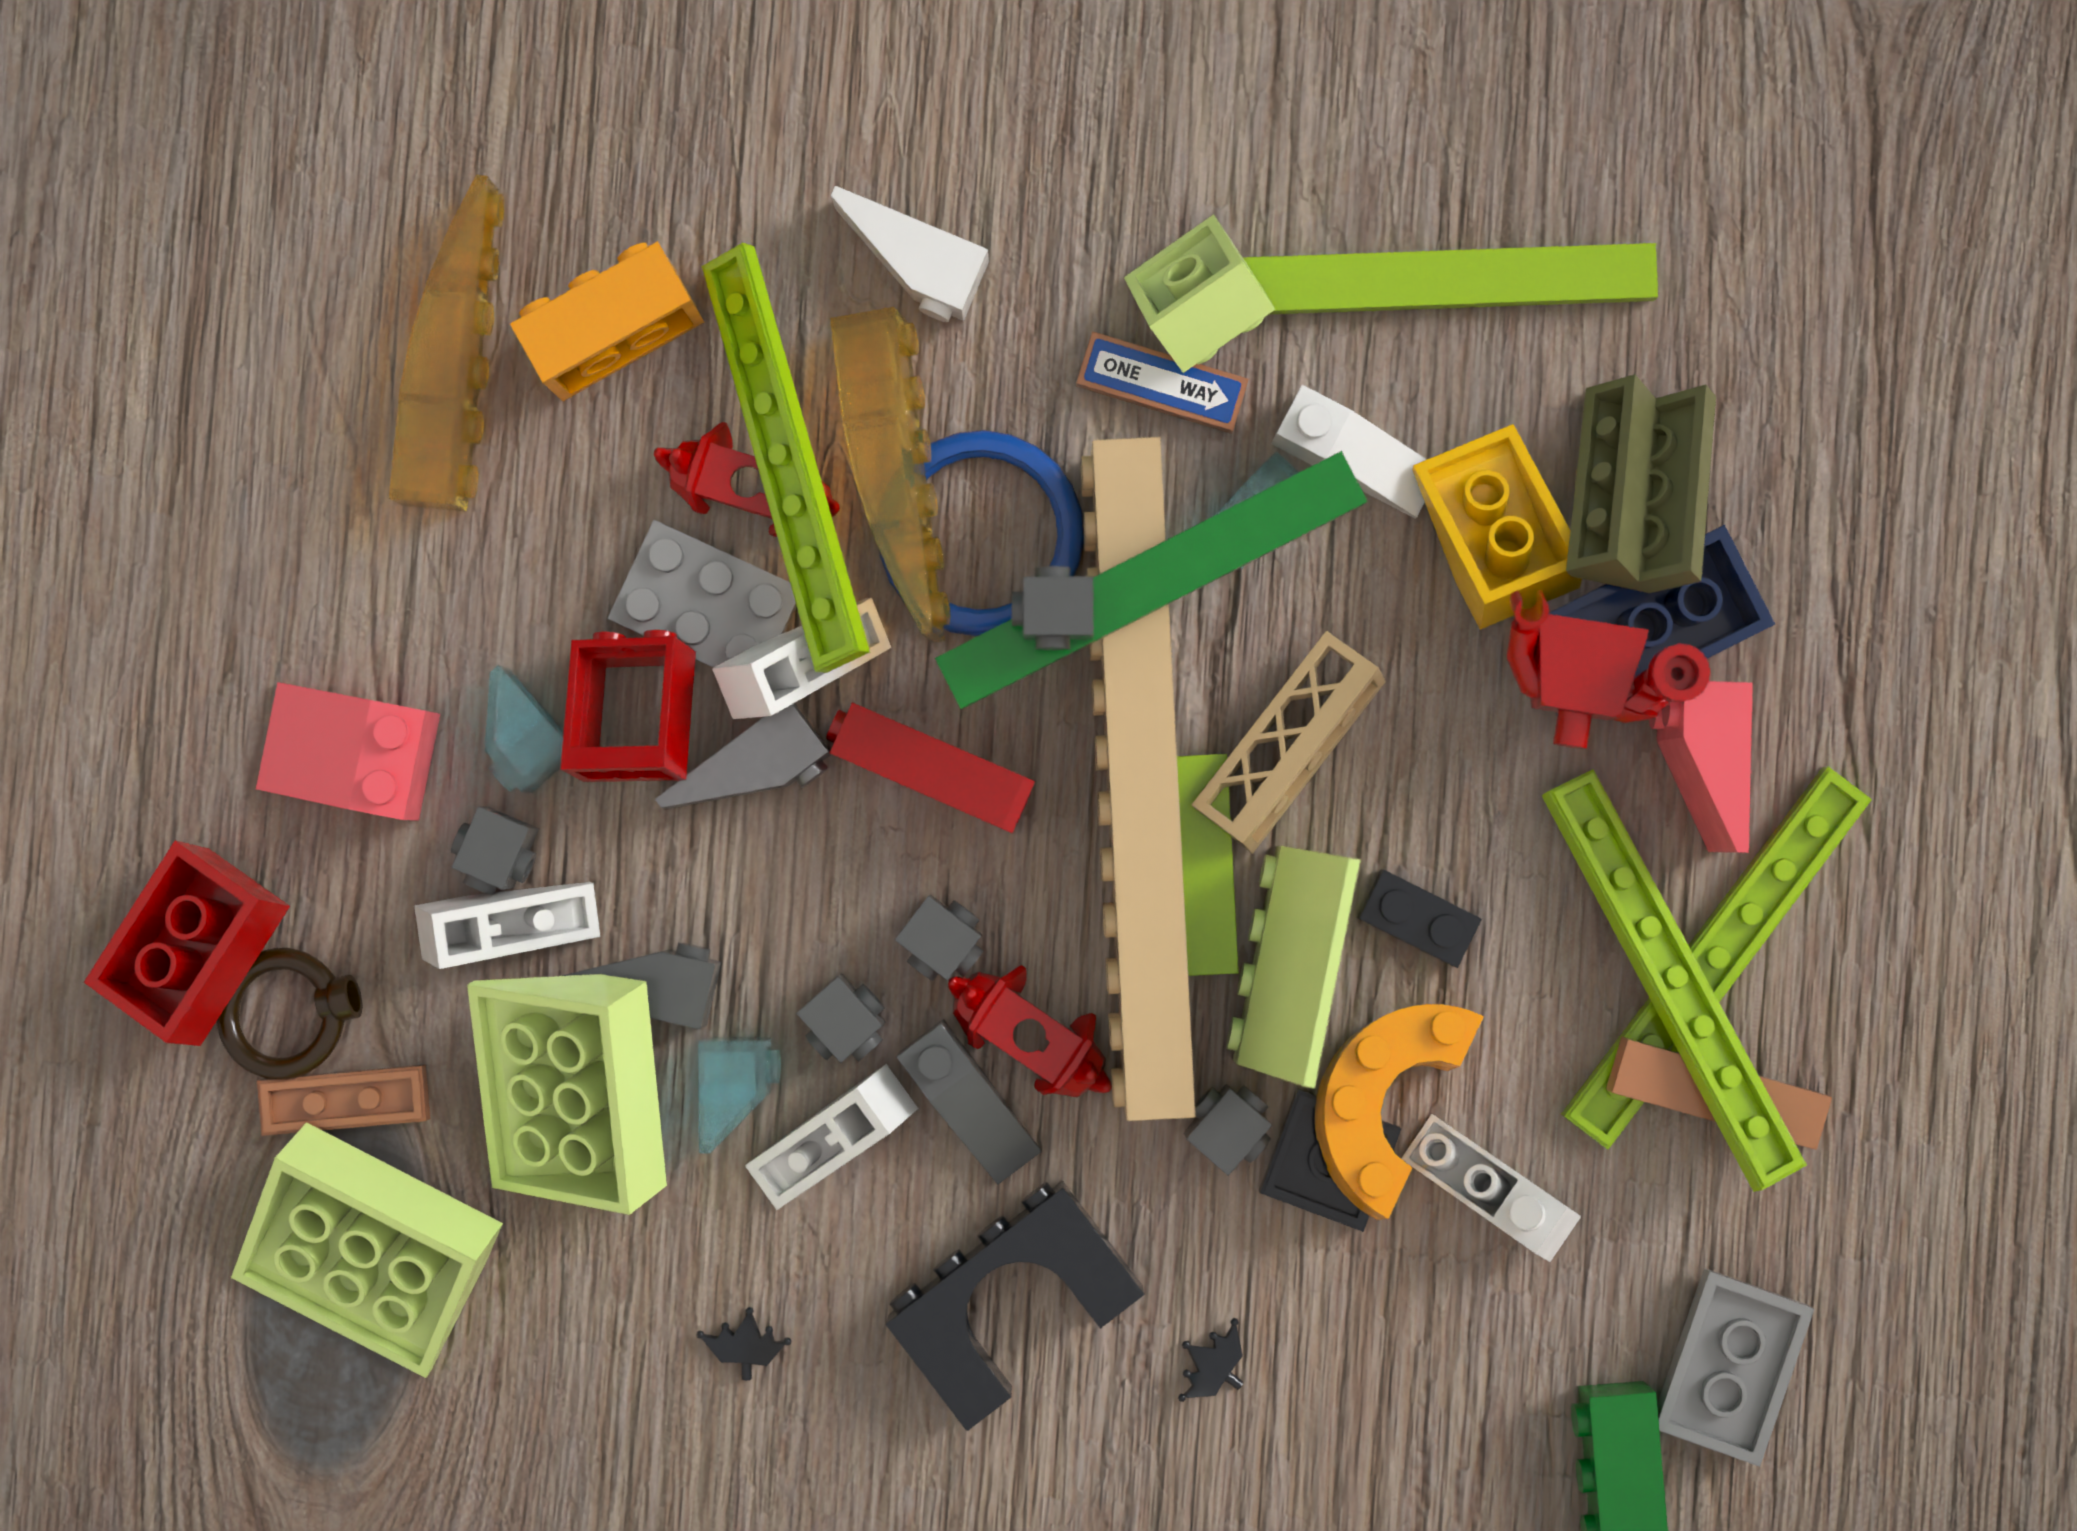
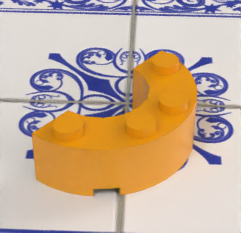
(1354, 1090)

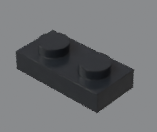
(1419, 918)

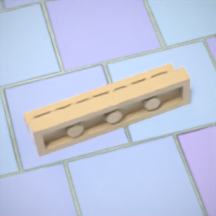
(1306, 753)

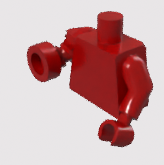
(1590, 670)

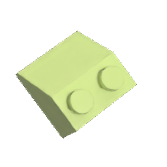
(1198, 294)

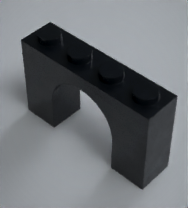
(935, 1321)

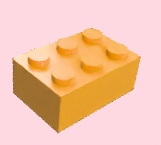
(606, 320)

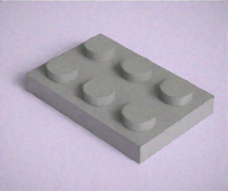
(702, 596)
(1732, 1367)

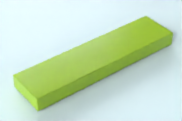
(1206, 872)

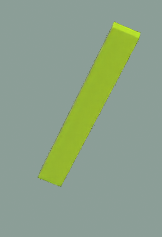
(1458, 278)
(785, 459)
(1734, 931)
(1674, 981)

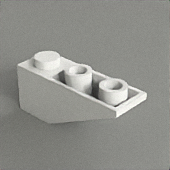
(1491, 1188)

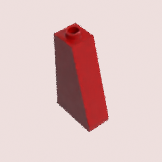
(930, 766)

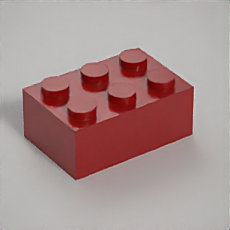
(186, 944)

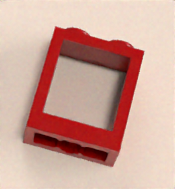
(584, 708)

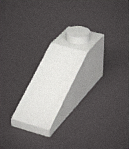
(926, 261)
(1382, 465)
(782, 670)
(505, 923)
(832, 1137)

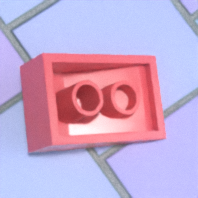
(348, 752)
(1710, 760)

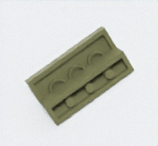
(1642, 486)

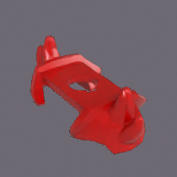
(705, 471)
(991, 1010)

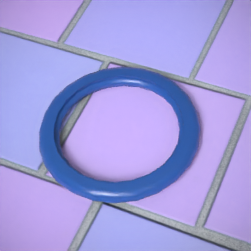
(1052, 481)

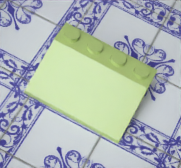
(1293, 963)
(569, 1089)
(364, 1248)

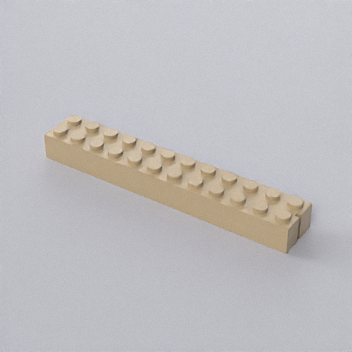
(1139, 798)

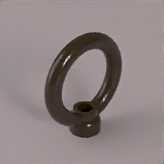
(334, 1000)

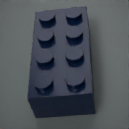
(1700, 614)

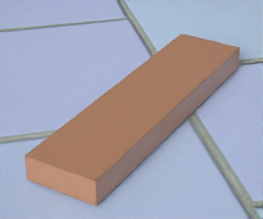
(1663, 1080)

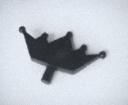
(745, 1345)
(1213, 1364)

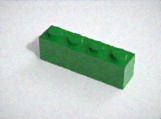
(1620, 1457)

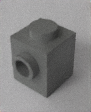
(1054, 608)
(494, 850)
(941, 939)
(843, 1020)
(1229, 1127)

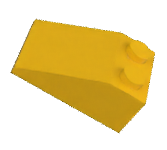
(1496, 524)

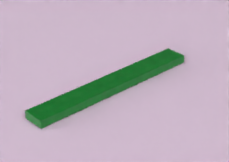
(1165, 574)

